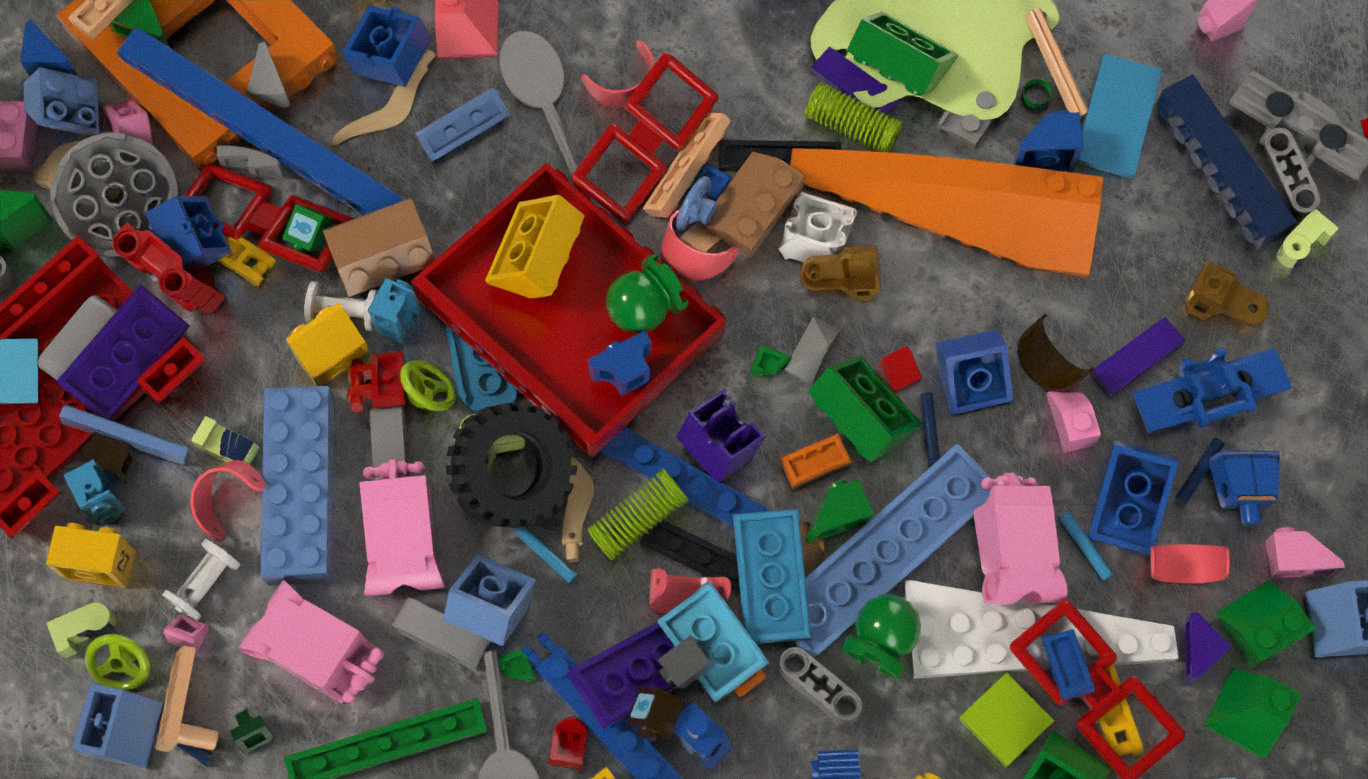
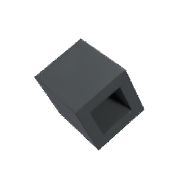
(685, 663)

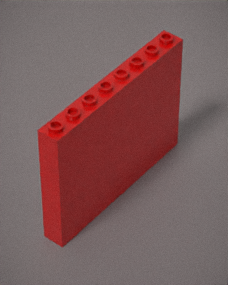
(547, 340)

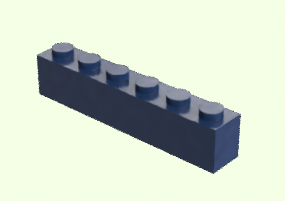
(1225, 162)

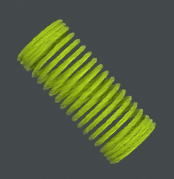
(857, 115)
(608, 543)

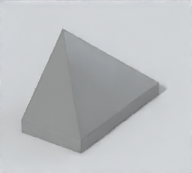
(265, 80)
(812, 350)

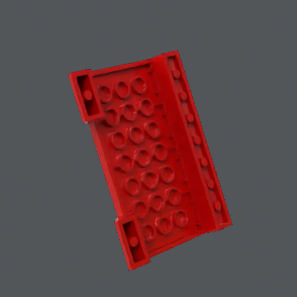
(31, 434)

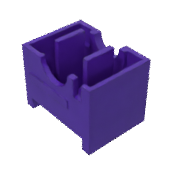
(722, 442)

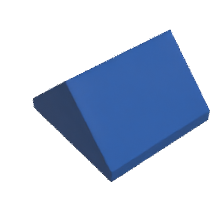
(42, 52)

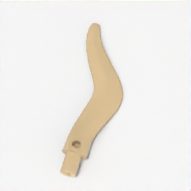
(394, 112)
(576, 511)

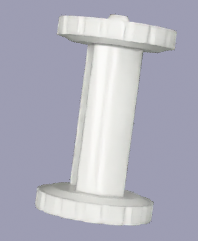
(353, 307)
(201, 579)

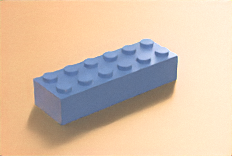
(298, 485)

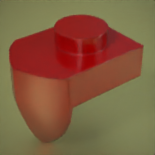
(568, 743)

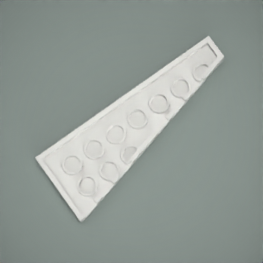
(974, 637)

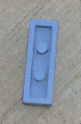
(462, 124)

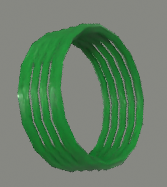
(1039, 82)

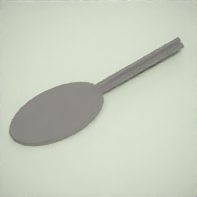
(537, 80)
(504, 762)

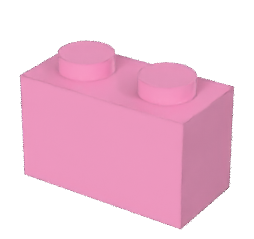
(16, 138)

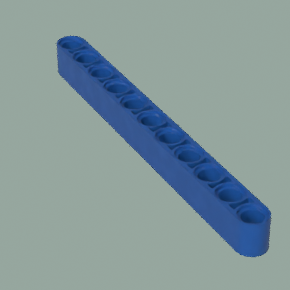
(255, 124)

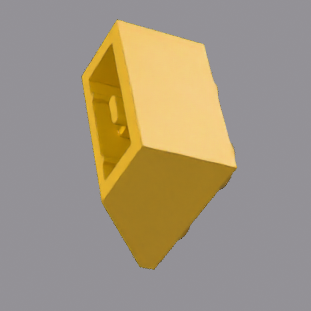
(327, 344)

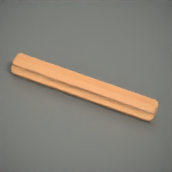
(1056, 62)

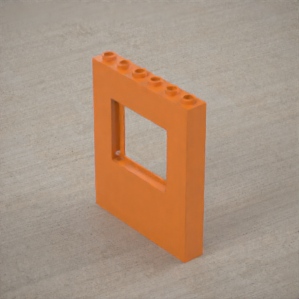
(297, 56)

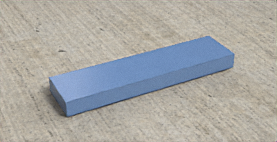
(135, 438)

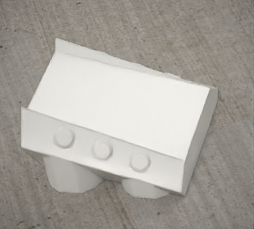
(816, 228)

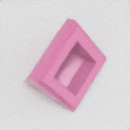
(186, 632)

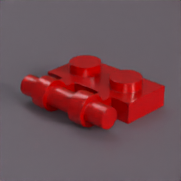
(385, 381)

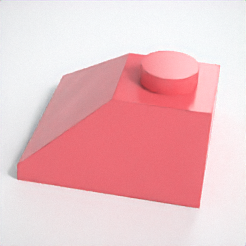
(466, 28)

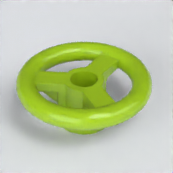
(424, 388)
(121, 659)

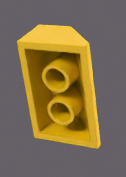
(536, 247)

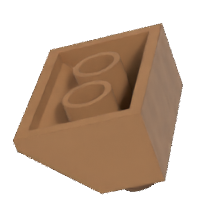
(754, 202)
(379, 247)

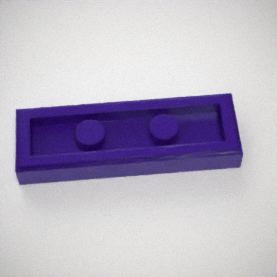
(848, 78)
(1138, 356)

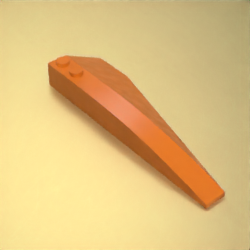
(1010, 210)

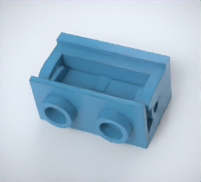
(393, 310)
(93, 493)

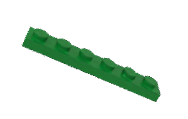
(388, 743)

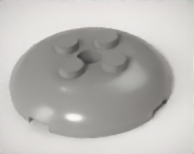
(95, 169)

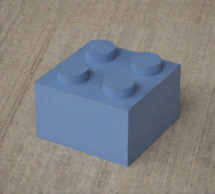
(489, 599)

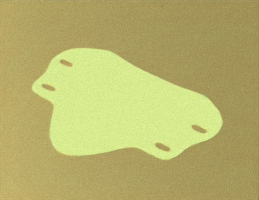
(982, 33)

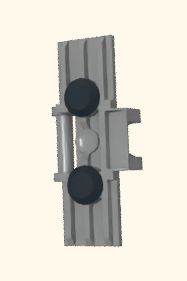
(1309, 117)

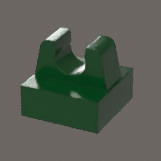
(250, 732)

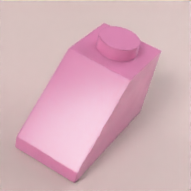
(1224, 17)
(129, 119)
(1074, 419)
(1300, 555)

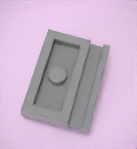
(969, 128)

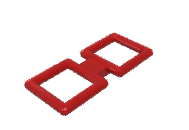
(645, 137)
(265, 217)
(1106, 694)

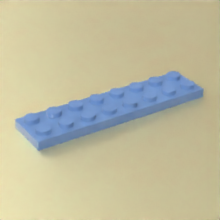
(892, 546)

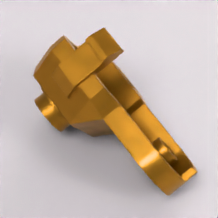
(851, 271)
(1220, 293)

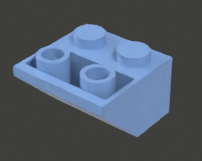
(62, 101)
(1339, 619)
(117, 726)

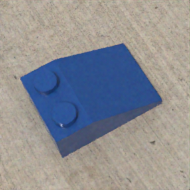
(1133, 497)

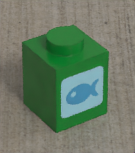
(306, 229)

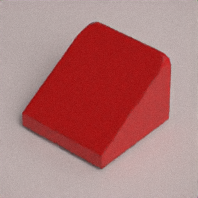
(900, 369)

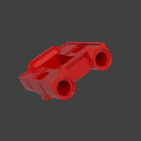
(152, 256)

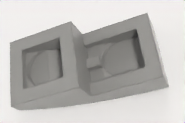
(259, 164)

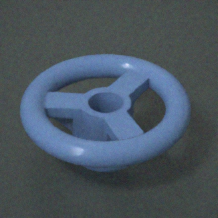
(697, 206)

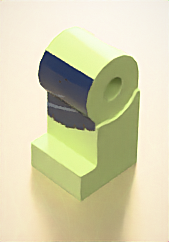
(1303, 237)
(223, 443)
(80, 626)

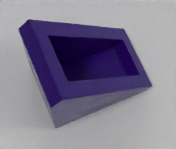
(1202, 647)

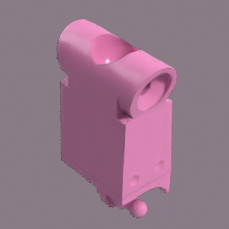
(399, 530)
(1018, 542)
(312, 646)

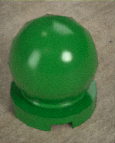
(641, 299)
(885, 632)

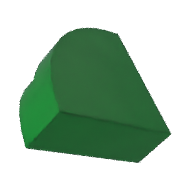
(768, 362)
(517, 666)

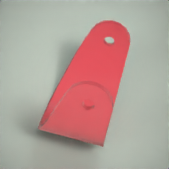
(617, 98)
(691, 263)
(201, 493)
(1189, 563)
(671, 590)

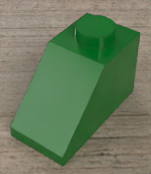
(138, 15)
(839, 511)

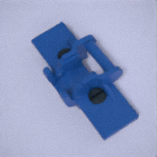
(1207, 381)

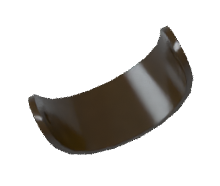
(1045, 363)

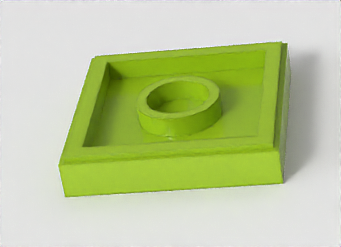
(1006, 720)

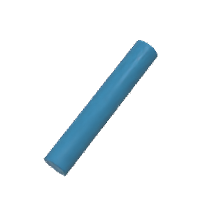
(1086, 545)
(546, 554)

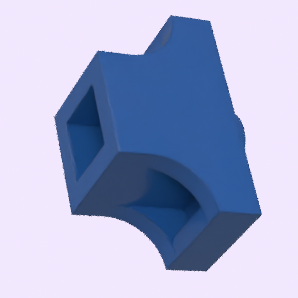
(623, 363)

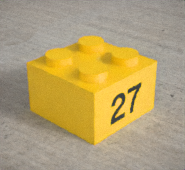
(91, 555)

